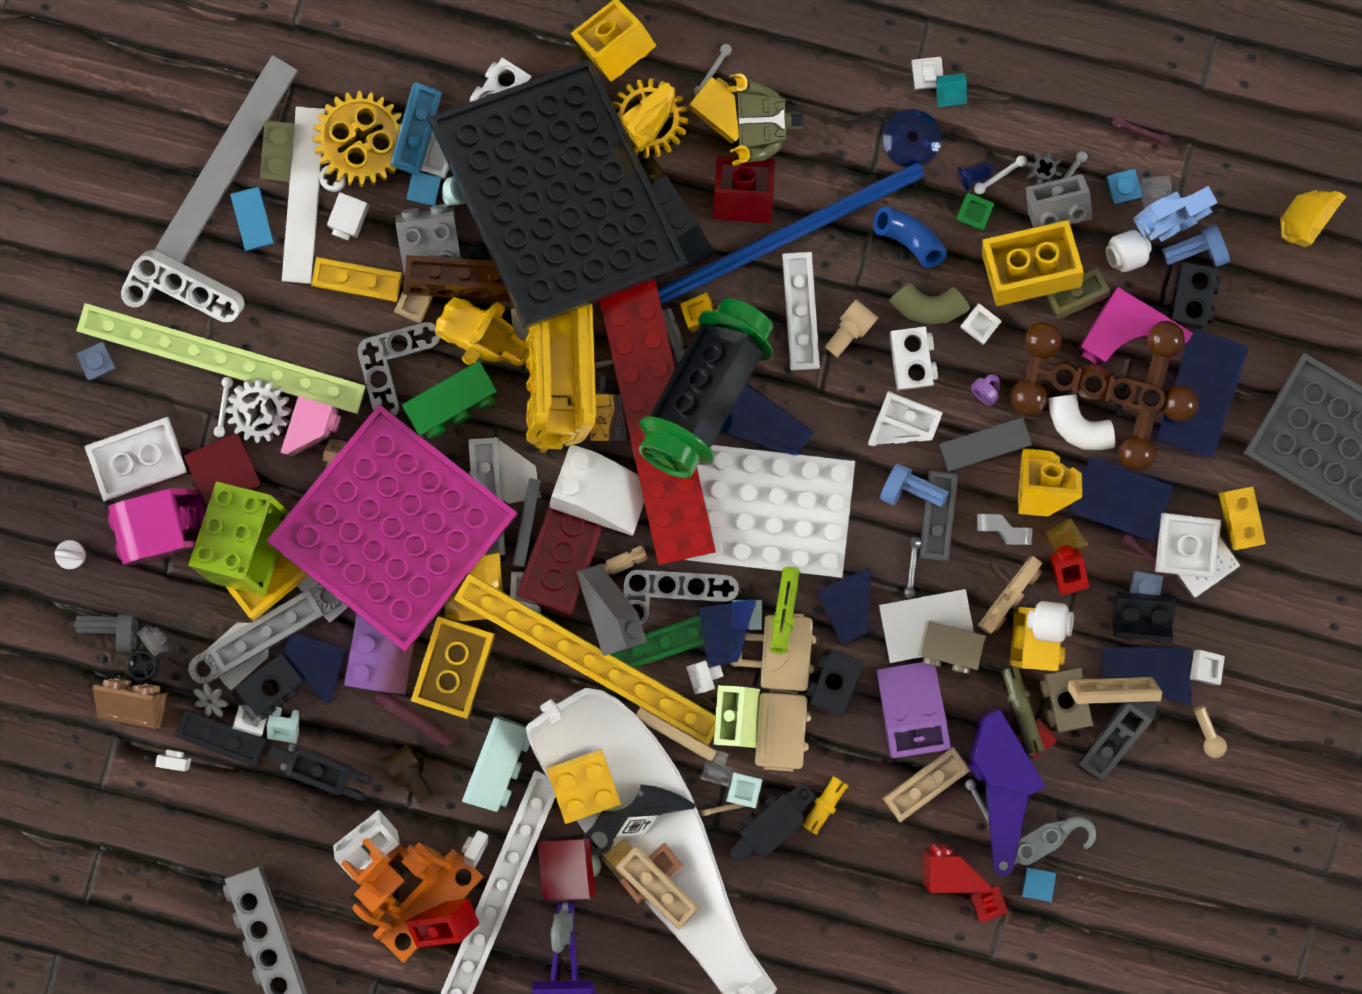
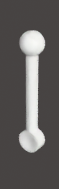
(981, 187)
(220, 431)

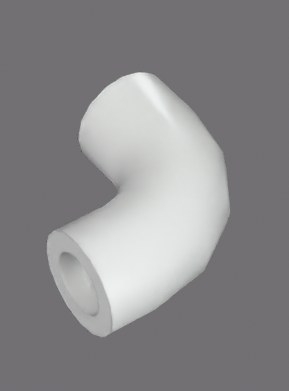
(1076, 429)

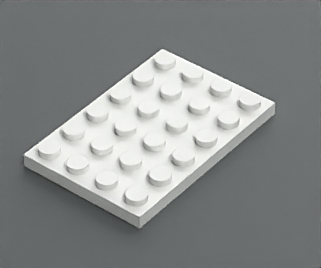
(777, 510)

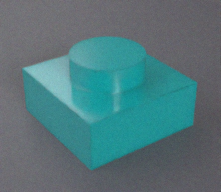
(951, 90)

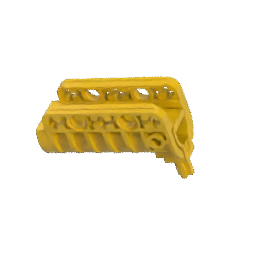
(561, 380)

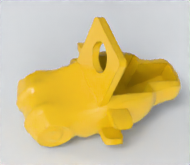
(481, 333)

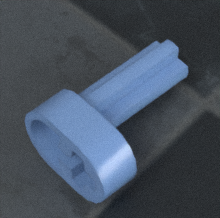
(1208, 240)
(902, 479)

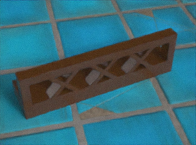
(453, 278)

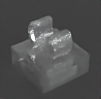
(718, 771)

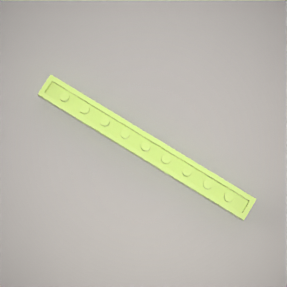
(220, 358)

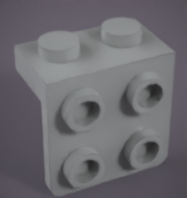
(428, 233)

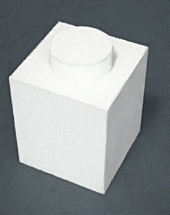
(347, 216)

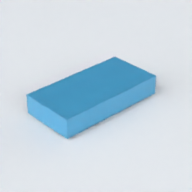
(252, 219)

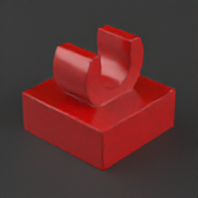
(989, 904)

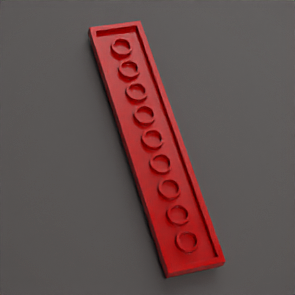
(642, 370)

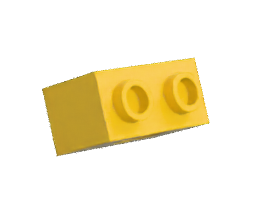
(1242, 518)

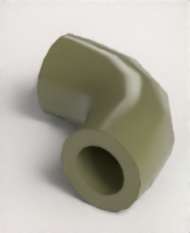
(929, 309)

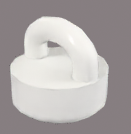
(70, 554)

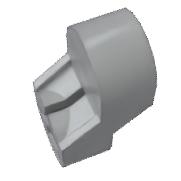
(999, 524)

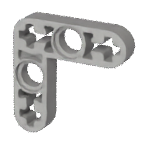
(386, 354)

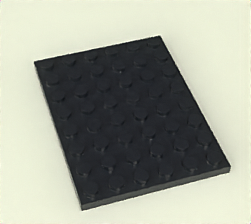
(557, 193)

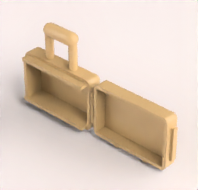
(782, 711)

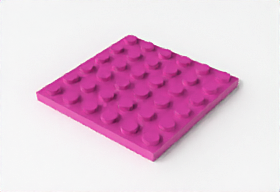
(392, 527)

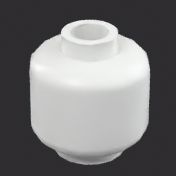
(1128, 251)
(1051, 621)

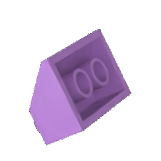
(376, 661)

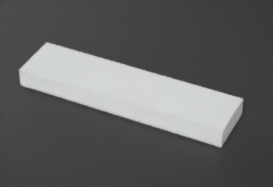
(800, 311)

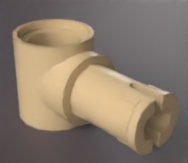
(854, 323)

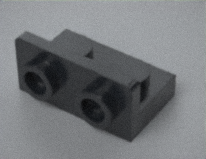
(1144, 617)

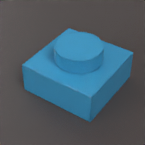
(1124, 187)

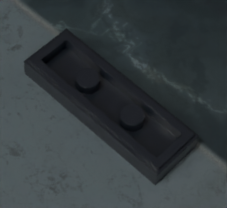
(220, 737)

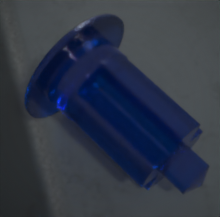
(974, 174)

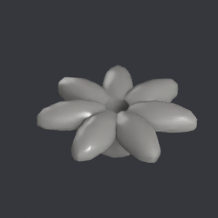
(210, 700)

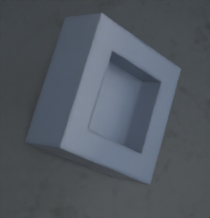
(96, 361)
(1145, 583)

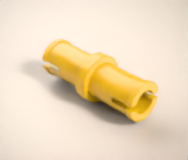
(824, 805)

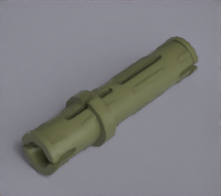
(1019, 698)

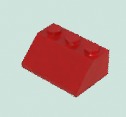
(948, 873)

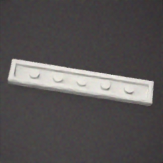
(302, 199)

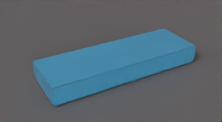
(415, 128)

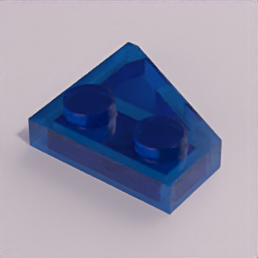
(848, 605)
(725, 630)
(315, 663)

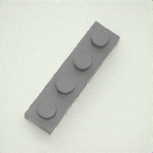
(486, 470)

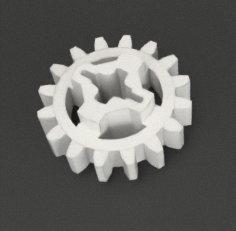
(269, 413)

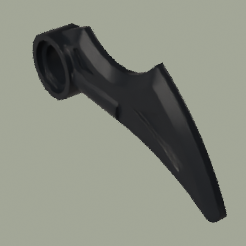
(648, 802)

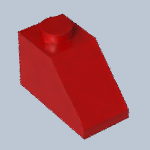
(443, 924)

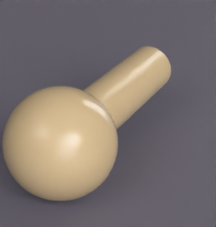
(1214, 745)

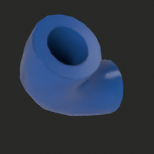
(911, 234)

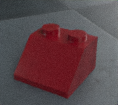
(744, 190)

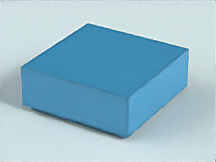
(424, 189)
(1038, 884)

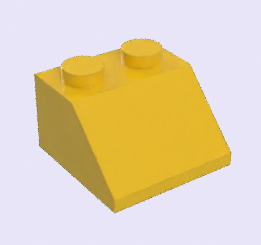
(613, 39)

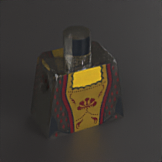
(610, 417)

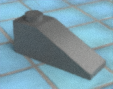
(611, 613)
(1117, 737)

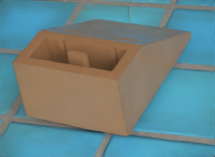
(130, 704)

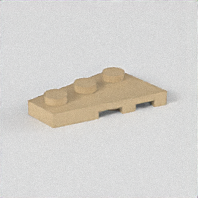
(1011, 595)

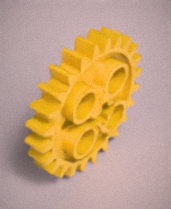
(345, 117)

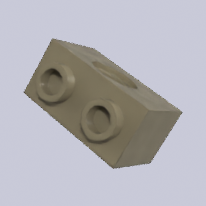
(1060, 718)

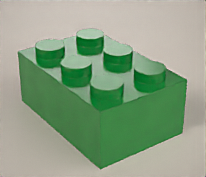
(451, 401)

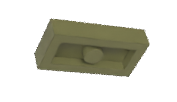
(276, 151)
(1070, 301)

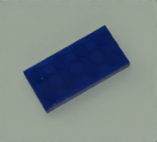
(1212, 370)

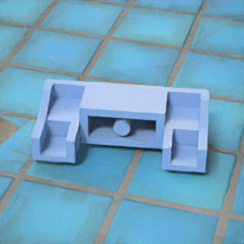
(1174, 214)

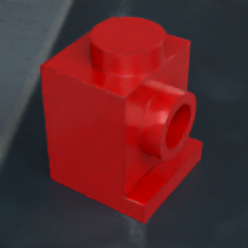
(1069, 570)

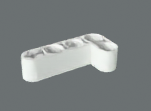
(186, 292)

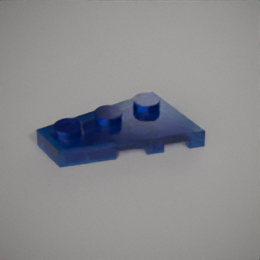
(765, 422)
(1166, 665)

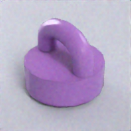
(985, 391)

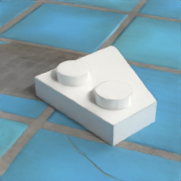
(904, 421)

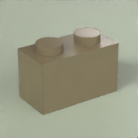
(951, 646)

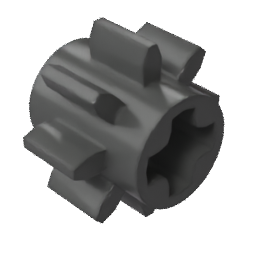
(1045, 161)

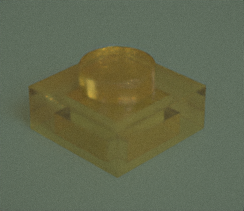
(1066, 534)
(616, 855)

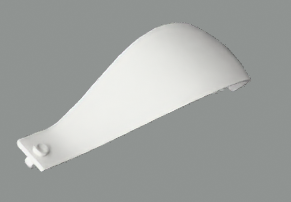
(635, 757)

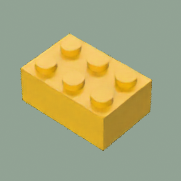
(1032, 263)
(453, 667)

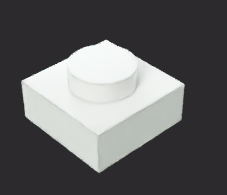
(980, 324)
(1207, 667)
(245, 724)
(173, 760)
(474, 848)

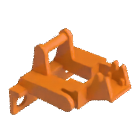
(381, 881)

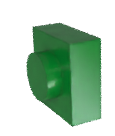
(975, 211)

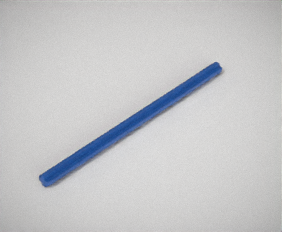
(790, 233)

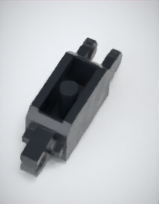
(319, 770)
(772, 824)

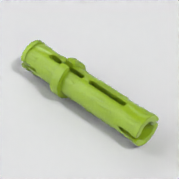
(779, 640)

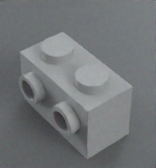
(1059, 201)

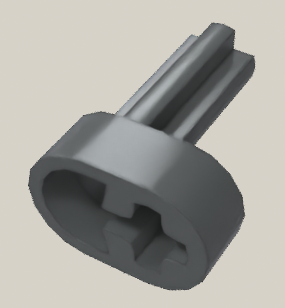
(124, 626)

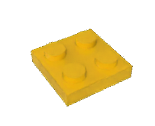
(583, 786)

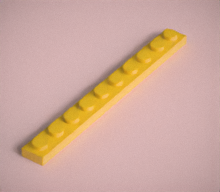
(586, 658)

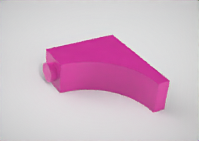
(1119, 322)

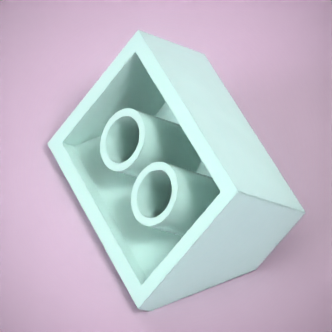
(497, 764)

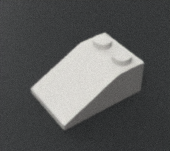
(598, 491)

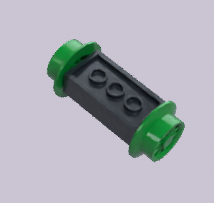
(705, 387)

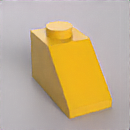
(717, 108)

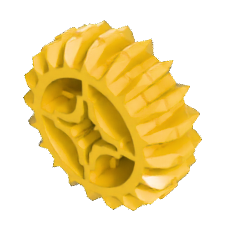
(641, 94)

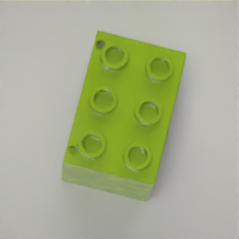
(234, 539)

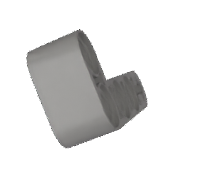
(681, 590)

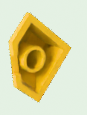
(1046, 483)

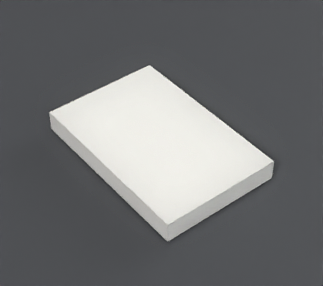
(136, 459)
(906, 619)

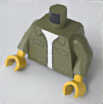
(761, 120)

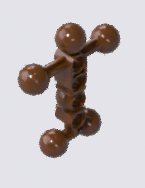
(1136, 451)

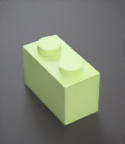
(736, 716)

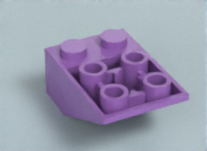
(913, 709)

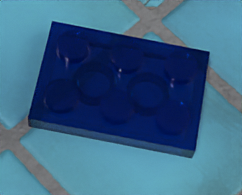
(1122, 499)

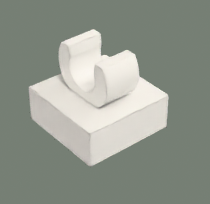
(925, 72)
(702, 676)

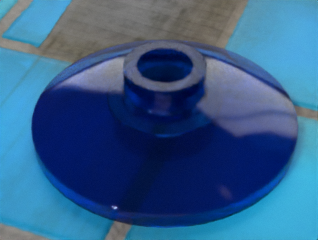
(906, 152)

